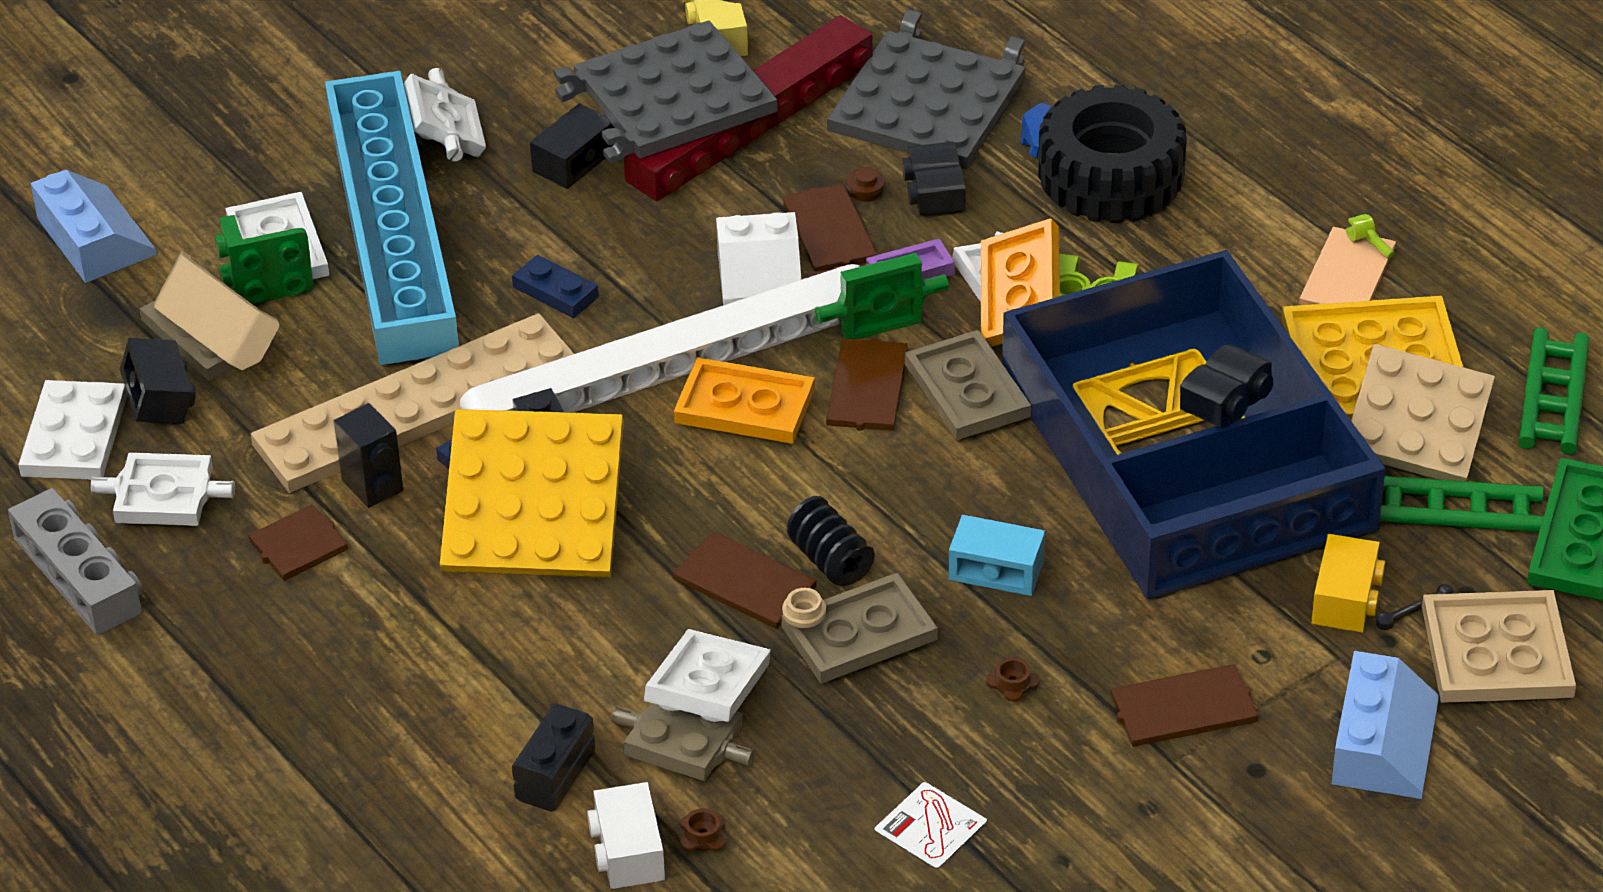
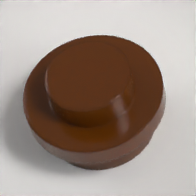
(865, 183)

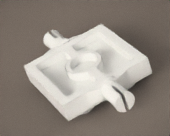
(444, 115)
(162, 488)

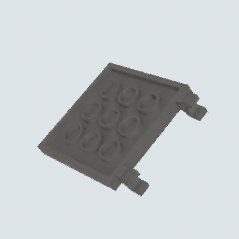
(668, 90)
(928, 93)

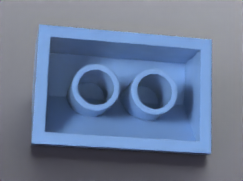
(89, 224)
(1384, 728)

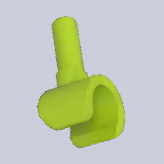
(1364, 227)

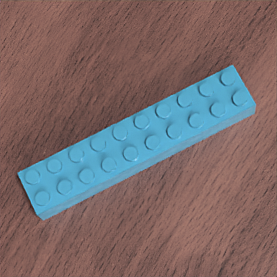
(391, 218)

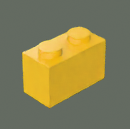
(1346, 583)

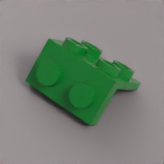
(264, 265)

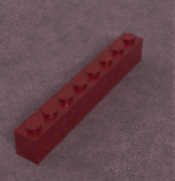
(793, 77)

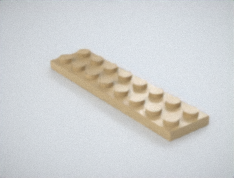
(411, 400)

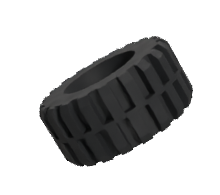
(1092, 182)

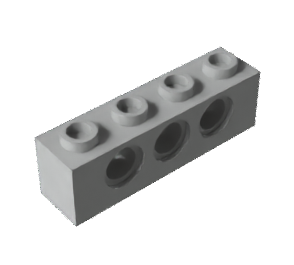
(76, 561)

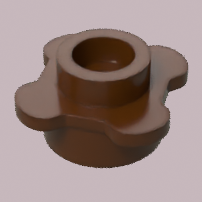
(1012, 678)
(702, 830)

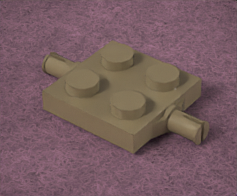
(682, 740)

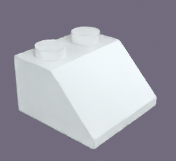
(757, 254)

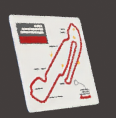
(930, 824)

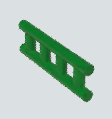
(1570, 405)
(1477, 492)

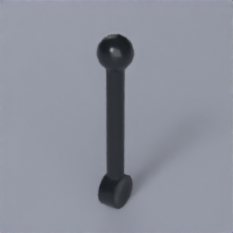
(1385, 619)

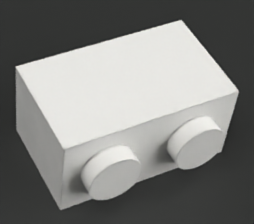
(628, 836)

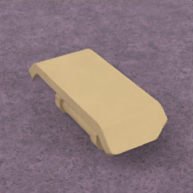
(215, 314)

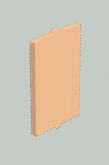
(1345, 271)

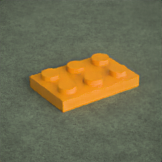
(1017, 272)
(744, 400)

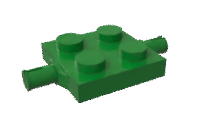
(881, 297)

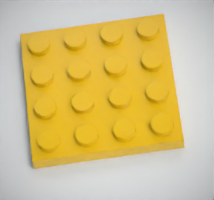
(1342, 335)
(532, 493)

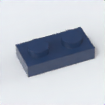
(555, 286)

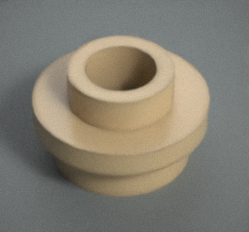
(804, 608)

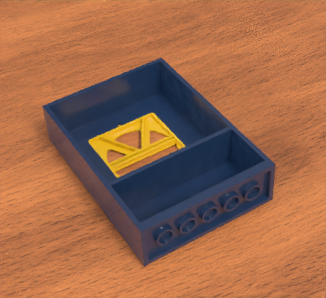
(1210, 496)

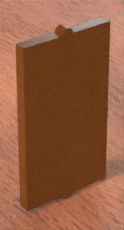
(829, 227)
(867, 384)
(741, 578)
(1184, 705)

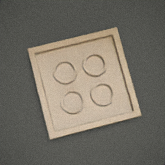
(1421, 412)
(1498, 646)

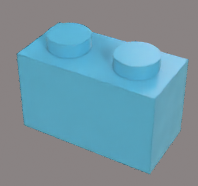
(996, 555)

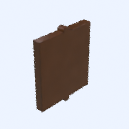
(298, 542)

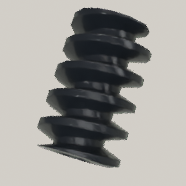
(829, 541)

